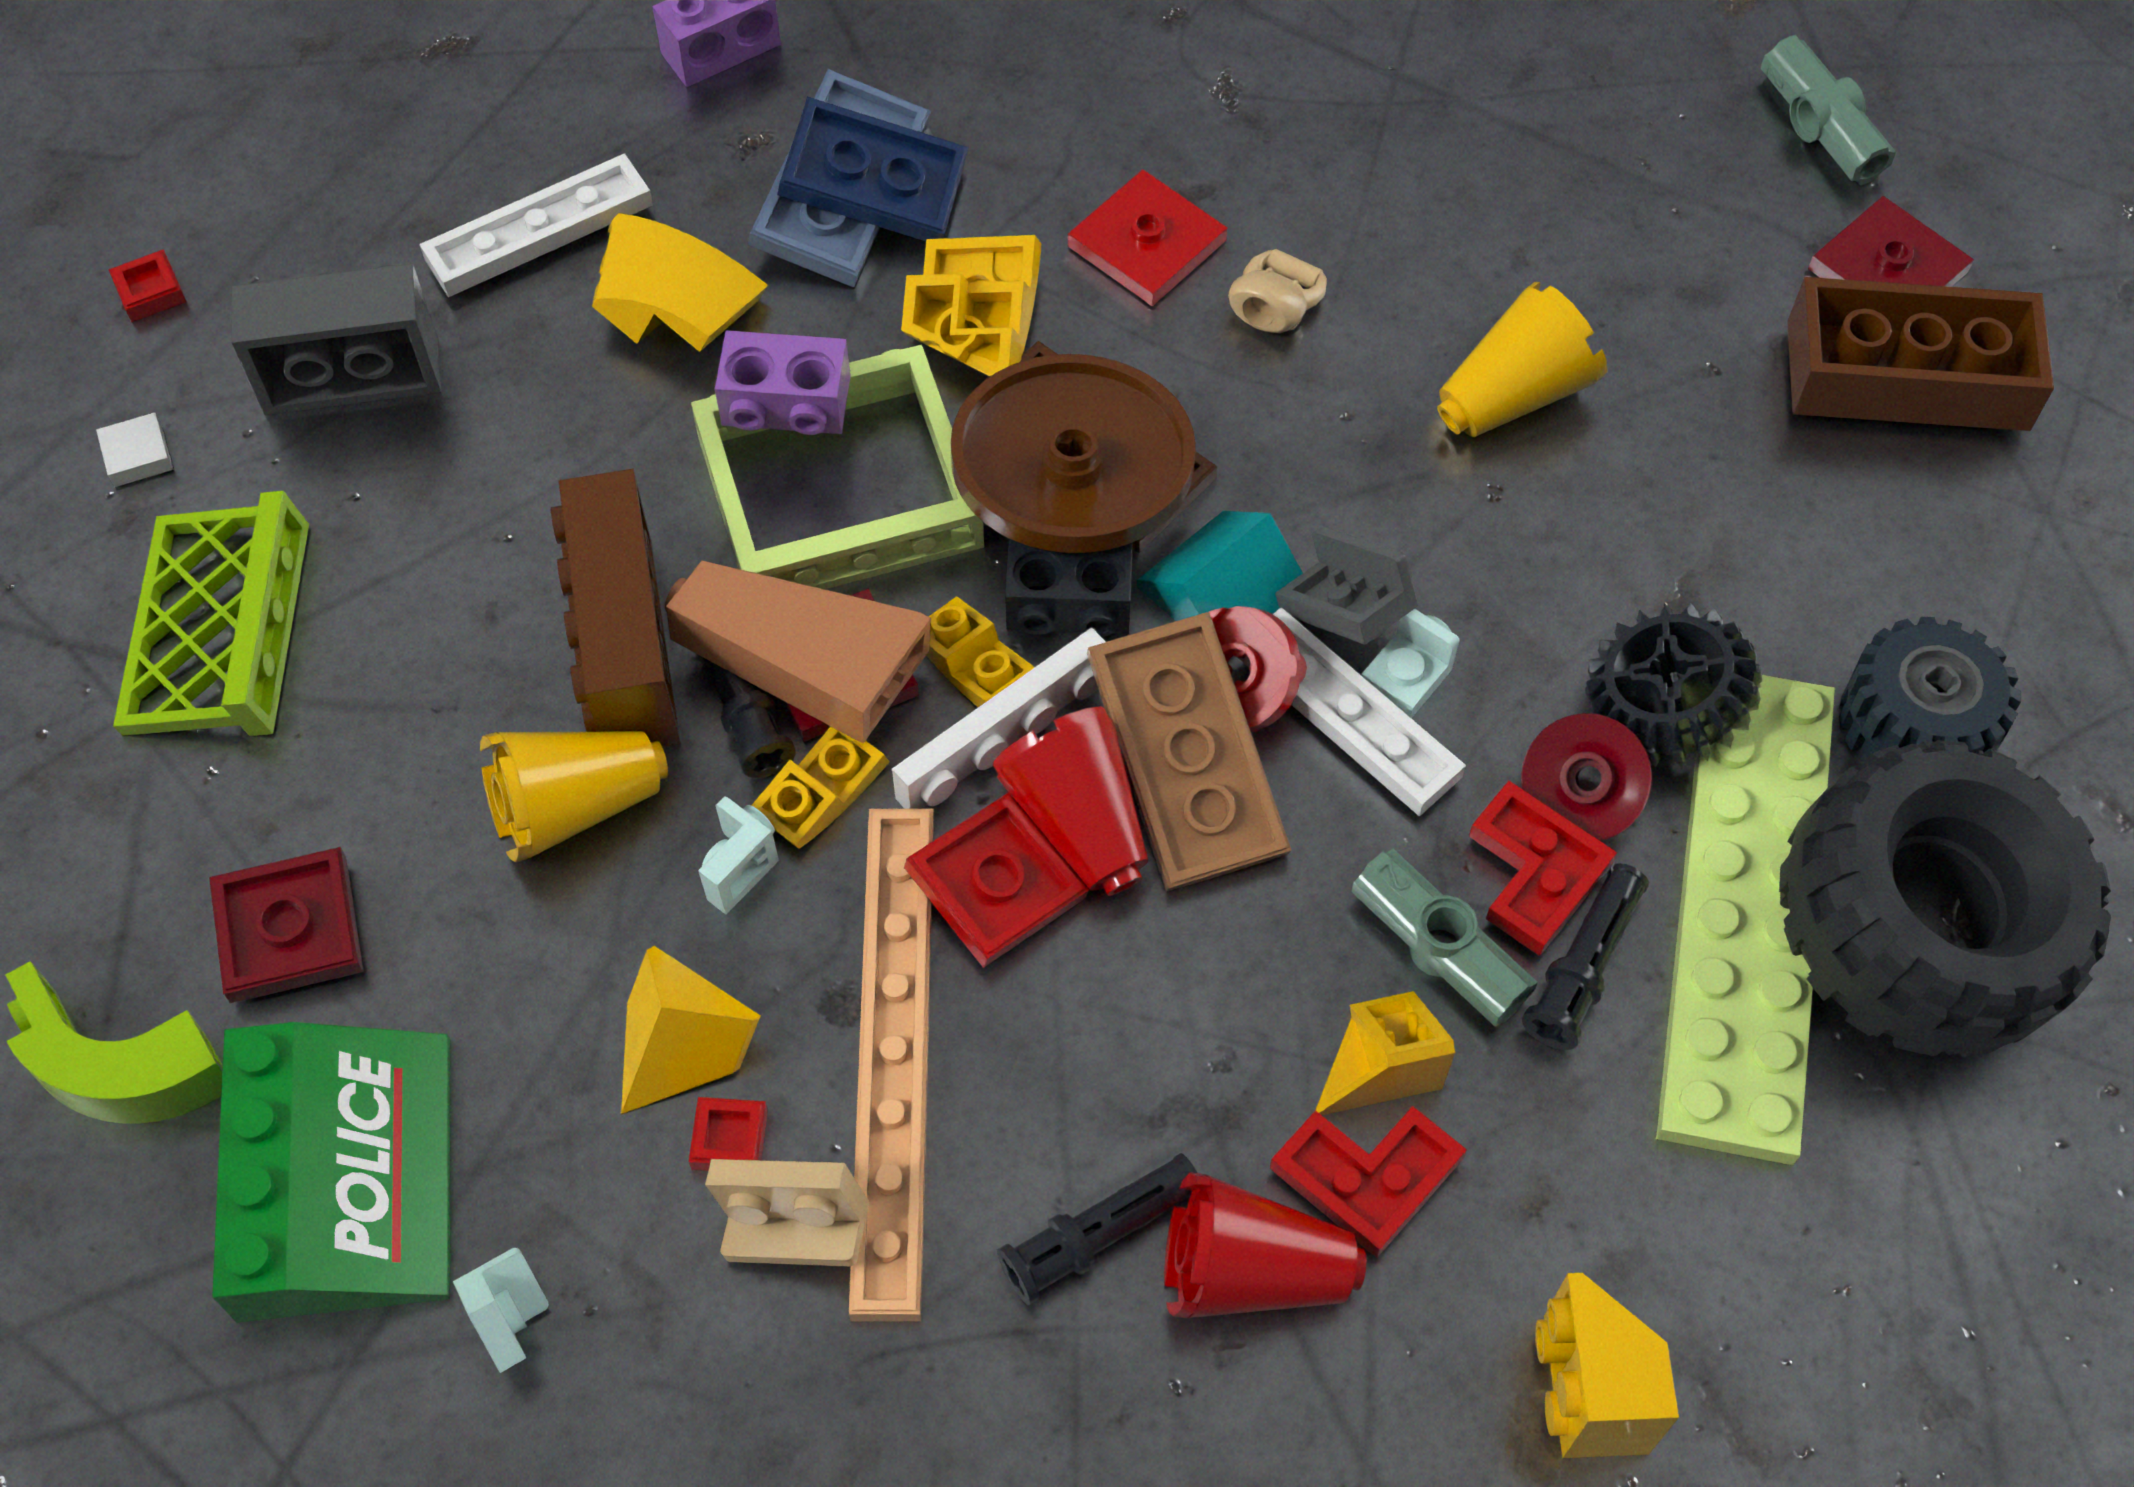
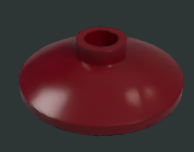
(1584, 741)

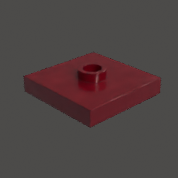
(1891, 248)
(285, 925)

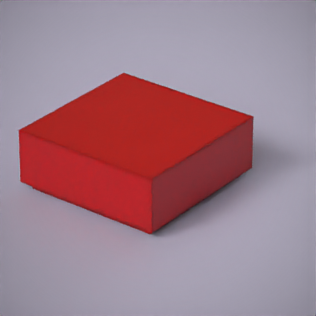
(147, 285)
(727, 1131)

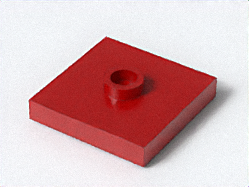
(1147, 237)
(996, 879)

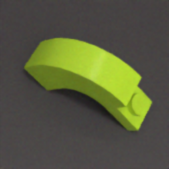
(112, 1081)

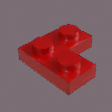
(1554, 863)
(1373, 1191)

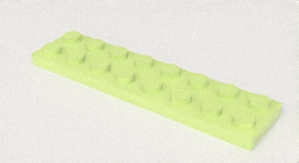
(1736, 988)

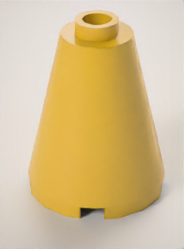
(1522, 364)
(565, 782)

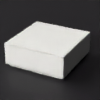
(134, 449)

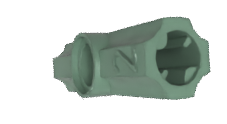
(1828, 110)
(1472, 964)

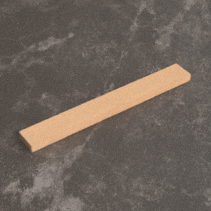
(893, 1071)

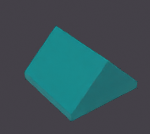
(1224, 564)

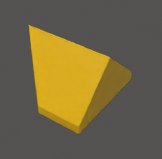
(679, 1032)
(1387, 1054)

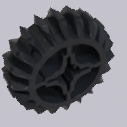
(1713, 688)

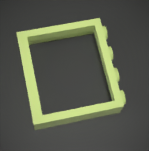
(867, 547)

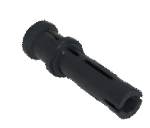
(751, 720)
(1577, 978)
(1067, 1238)

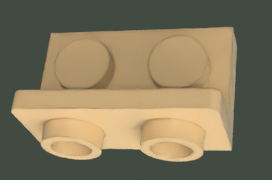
(789, 1211)

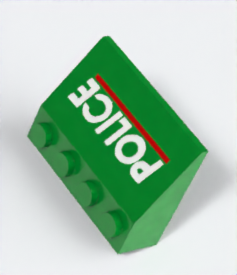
(332, 1170)

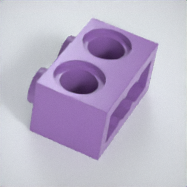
(714, 35)
(783, 382)

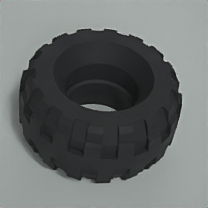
(1997, 846)

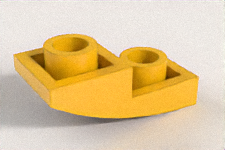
(970, 652)
(819, 789)

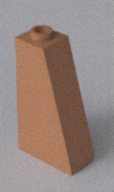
(800, 642)

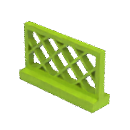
(262, 625)

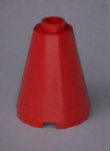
(1079, 797)
(1254, 1254)

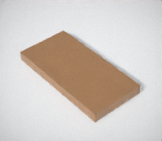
(1188, 752)

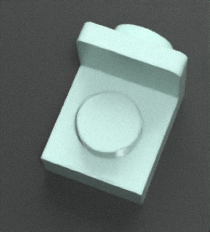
(1414, 661)
(743, 860)
(499, 1302)

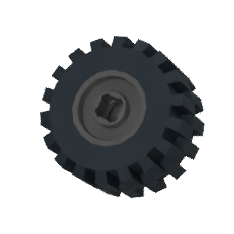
(1929, 687)

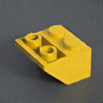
(1606, 1374)

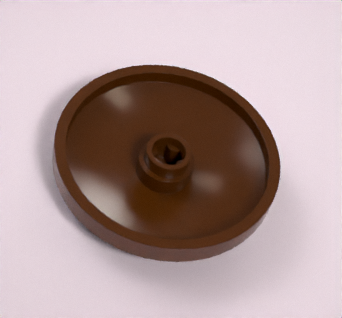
(1072, 453)

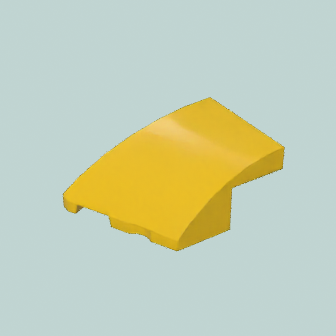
(670, 278)
(974, 299)

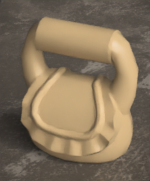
(1274, 296)

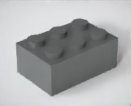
(335, 338)

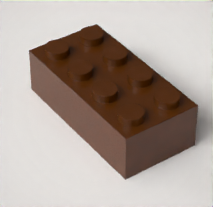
(1919, 354)
(614, 607)

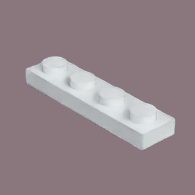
(535, 225)
(1370, 725)
(982, 735)

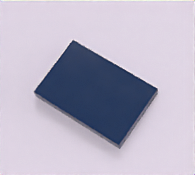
(872, 170)

